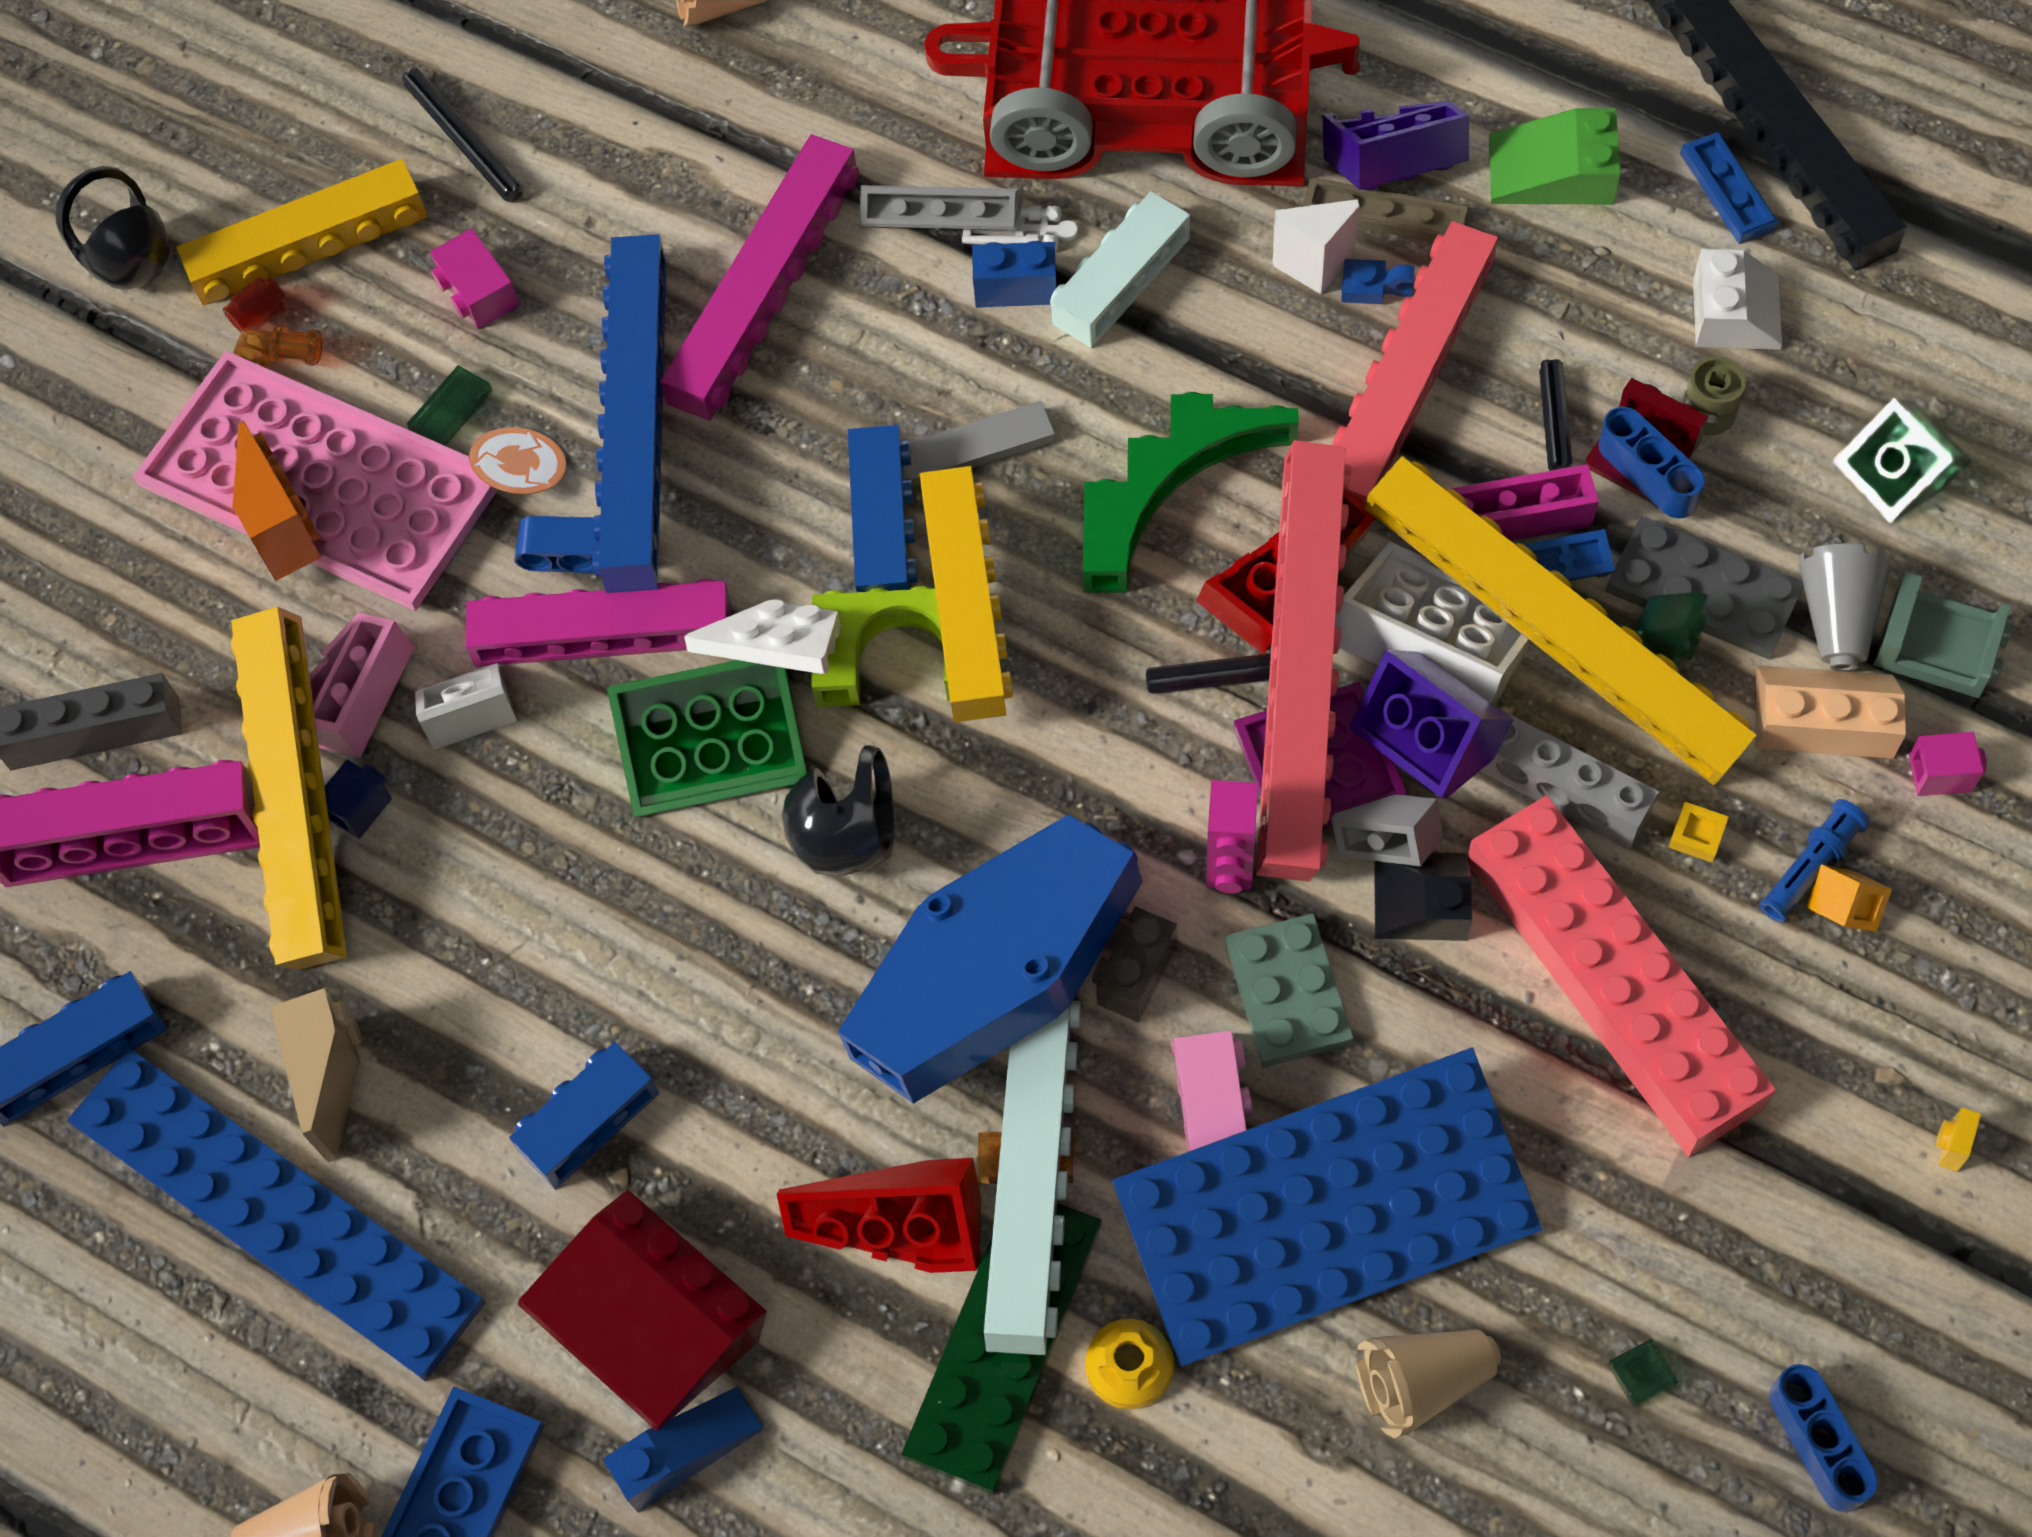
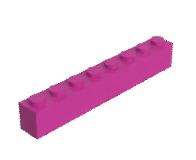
(760, 278)

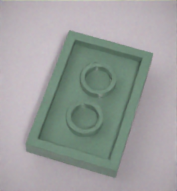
(1288, 990)

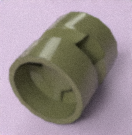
(1716, 391)

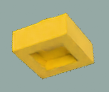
(1698, 832)
(1957, 1138)

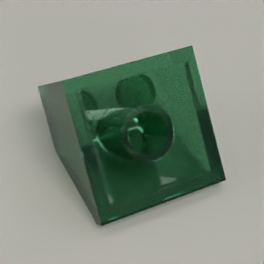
(1902, 459)

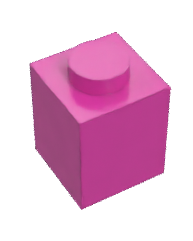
(1947, 763)

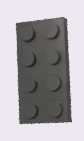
(1744, 598)

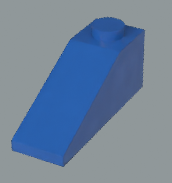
(681, 1448)

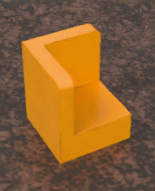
(1848, 898)

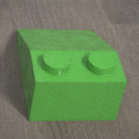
(1557, 159)

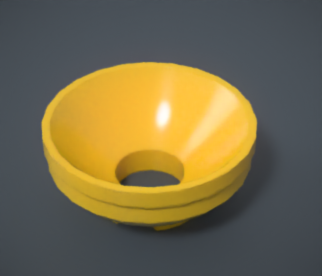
(1129, 1388)

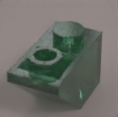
(1673, 625)

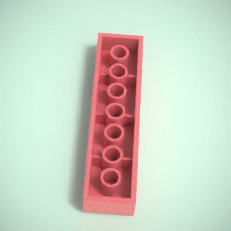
(1619, 976)

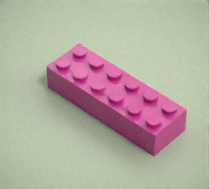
(126, 823)

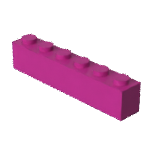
(591, 622)

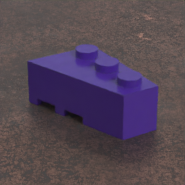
(1396, 145)

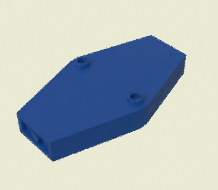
(991, 957)

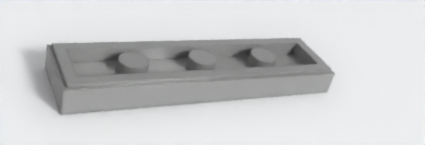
(981, 441)

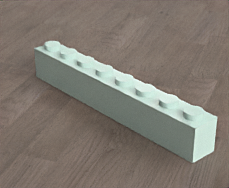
(1029, 1189)

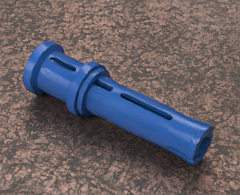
(1825, 846)

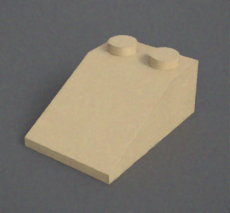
(320, 1064)

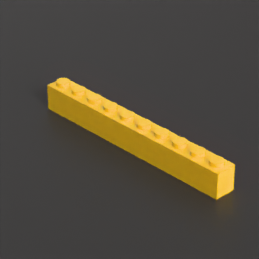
(1560, 620)

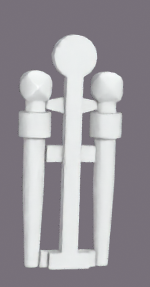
(1065, 230)

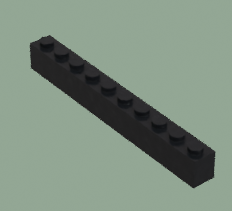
(1785, 128)

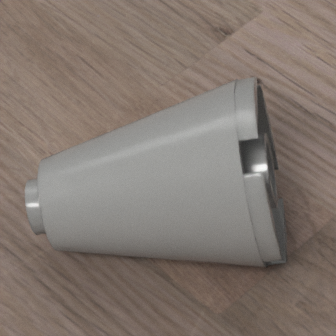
(1844, 600)

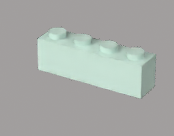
(1120, 269)

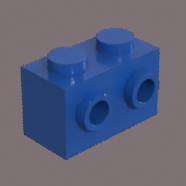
(1014, 274)

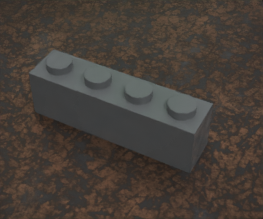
(88, 721)

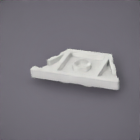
(772, 636)

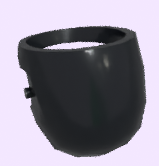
(125, 247)
(846, 833)

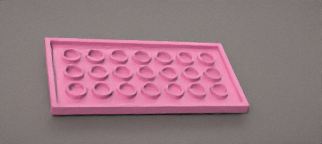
(376, 493)

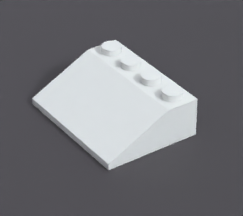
(1419, 608)

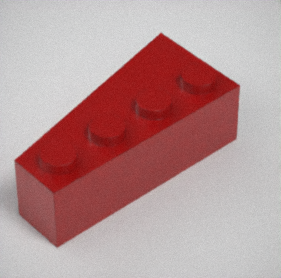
(1246, 591)

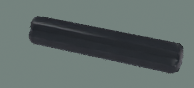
(1555, 414)
(1208, 673)

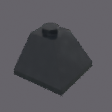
(1424, 899)

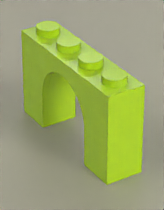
(861, 619)

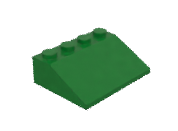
(706, 735)

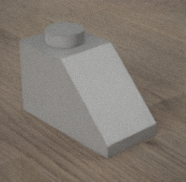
(1389, 830)

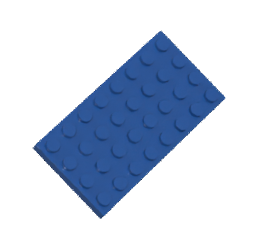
(1326, 1206)

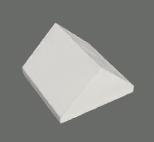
(1315, 241)
(464, 706)

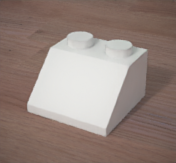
(1735, 301)

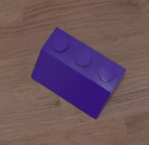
(1429, 722)

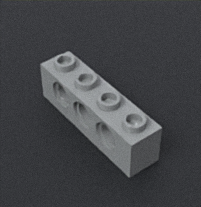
(1574, 782)

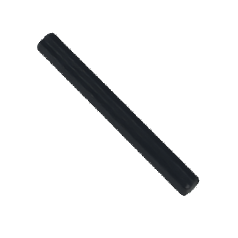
(462, 135)

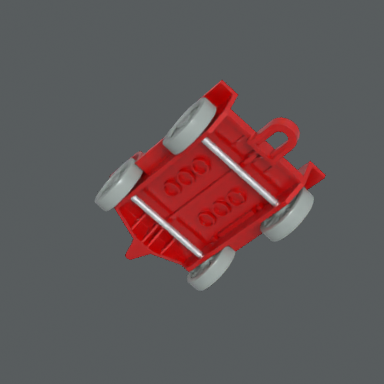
(1147, 77)

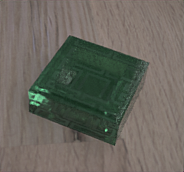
(1642, 1373)

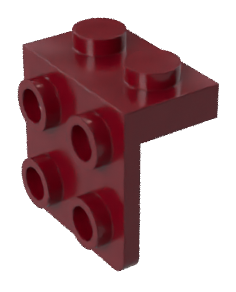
(1674, 420)

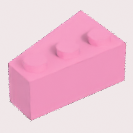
(357, 681)

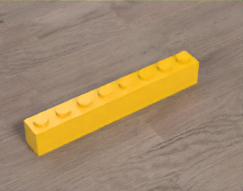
(288, 789)

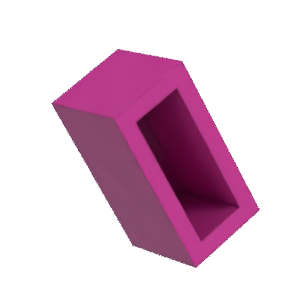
(473, 278)

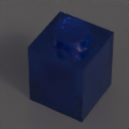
(356, 797)

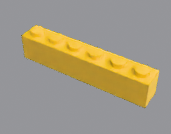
(302, 231)
(963, 594)

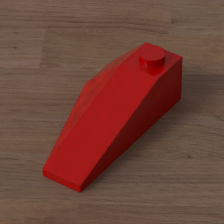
(903, 1212)

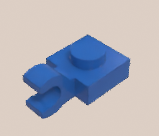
(1368, 281)

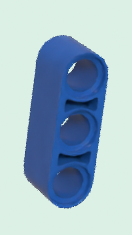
(1656, 480)
(556, 544)
(1822, 1463)

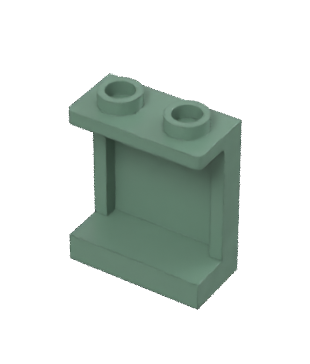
(1942, 640)

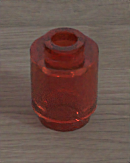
(254, 304)

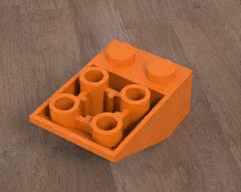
(271, 508)

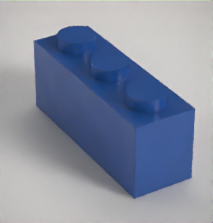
(583, 1114)

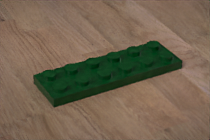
(982, 1395)

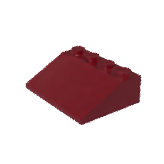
(644, 1310)

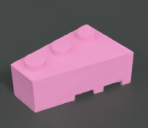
(1211, 1087)

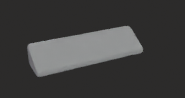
(940, 207)

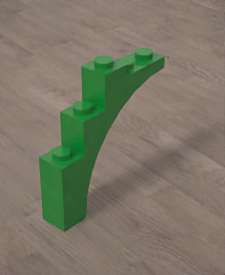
(1159, 465)

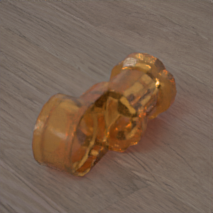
(279, 345)

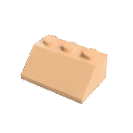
(1829, 712)

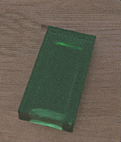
(450, 406)

